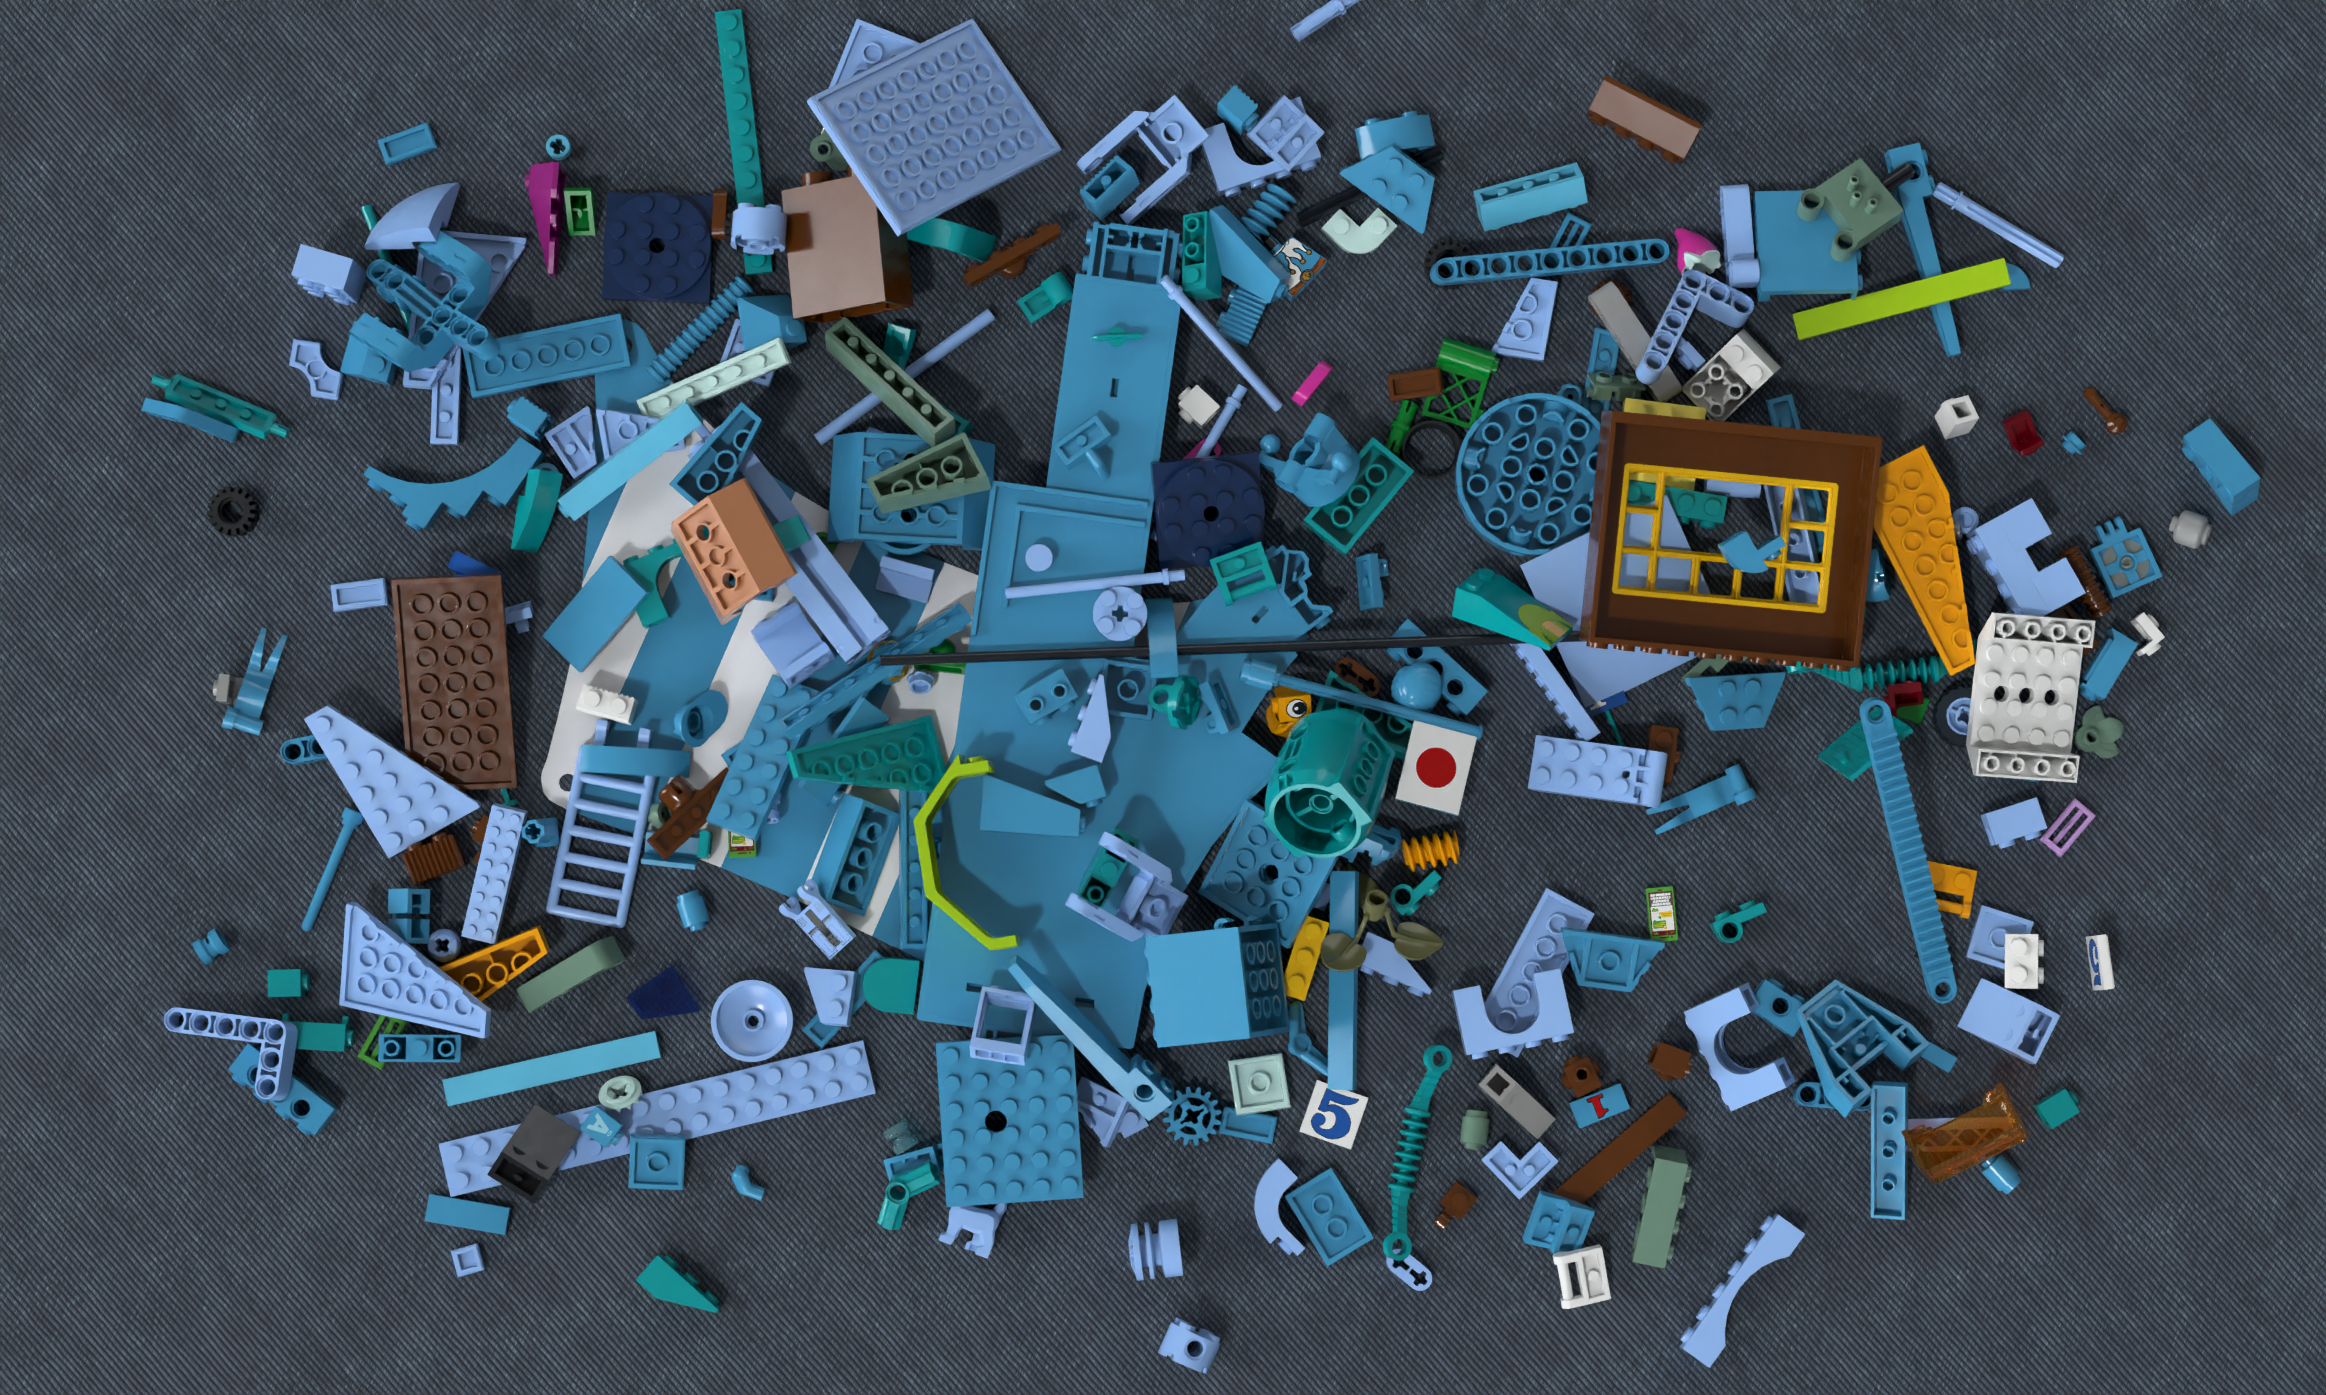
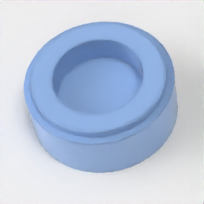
(1967, 518)
(1038, 558)

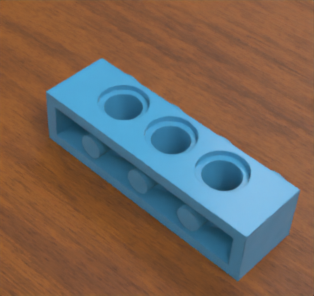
(1471, 691)
(320, 1110)

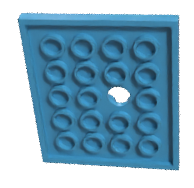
(1038, 1148)

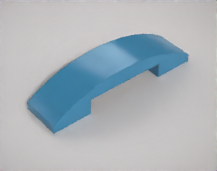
(1162, 637)
(634, 761)

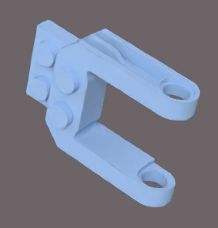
(1172, 137)
(1149, 902)

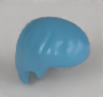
(1417, 687)

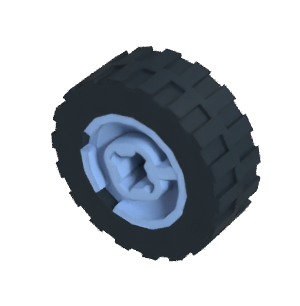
(1952, 716)

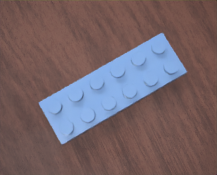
(1540, 948)

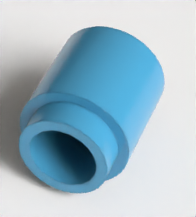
(692, 911)
(2000, 1173)

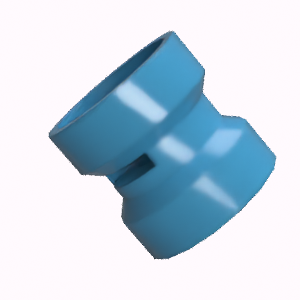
(211, 946)

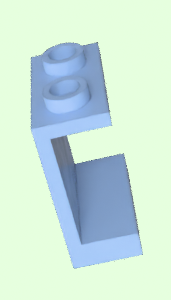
(792, 645)

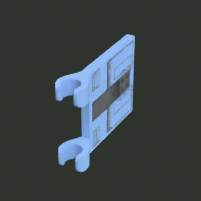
(818, 920)

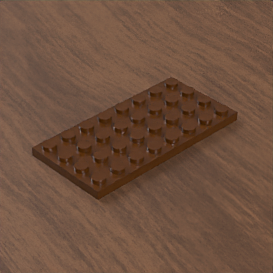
(456, 678)

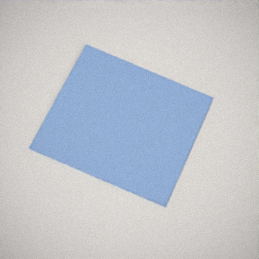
(1559, 583)

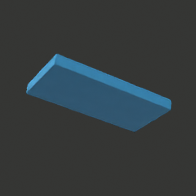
(596, 614)

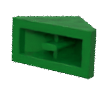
(580, 211)

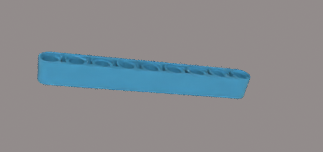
(1562, 262)

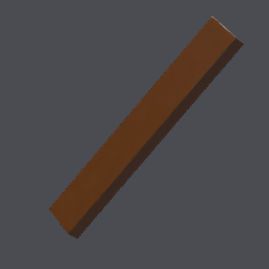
(1622, 1150)

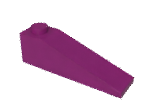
(546, 194)

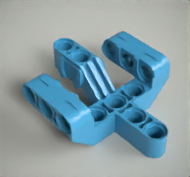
(444, 320)

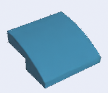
(1558, 1223)

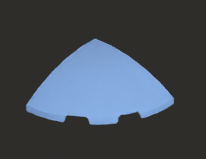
(415, 219)

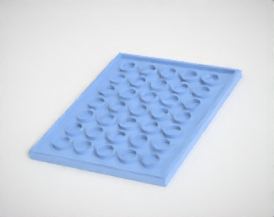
(934, 126)

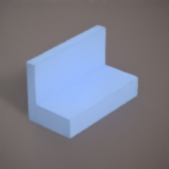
(905, 579)

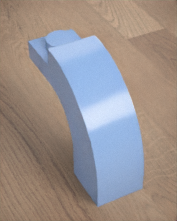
(1267, 1197)

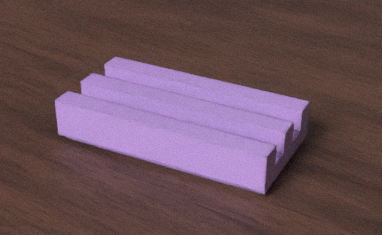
(2052, 844)

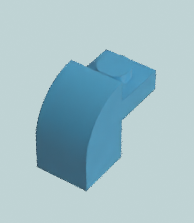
(1745, 557)

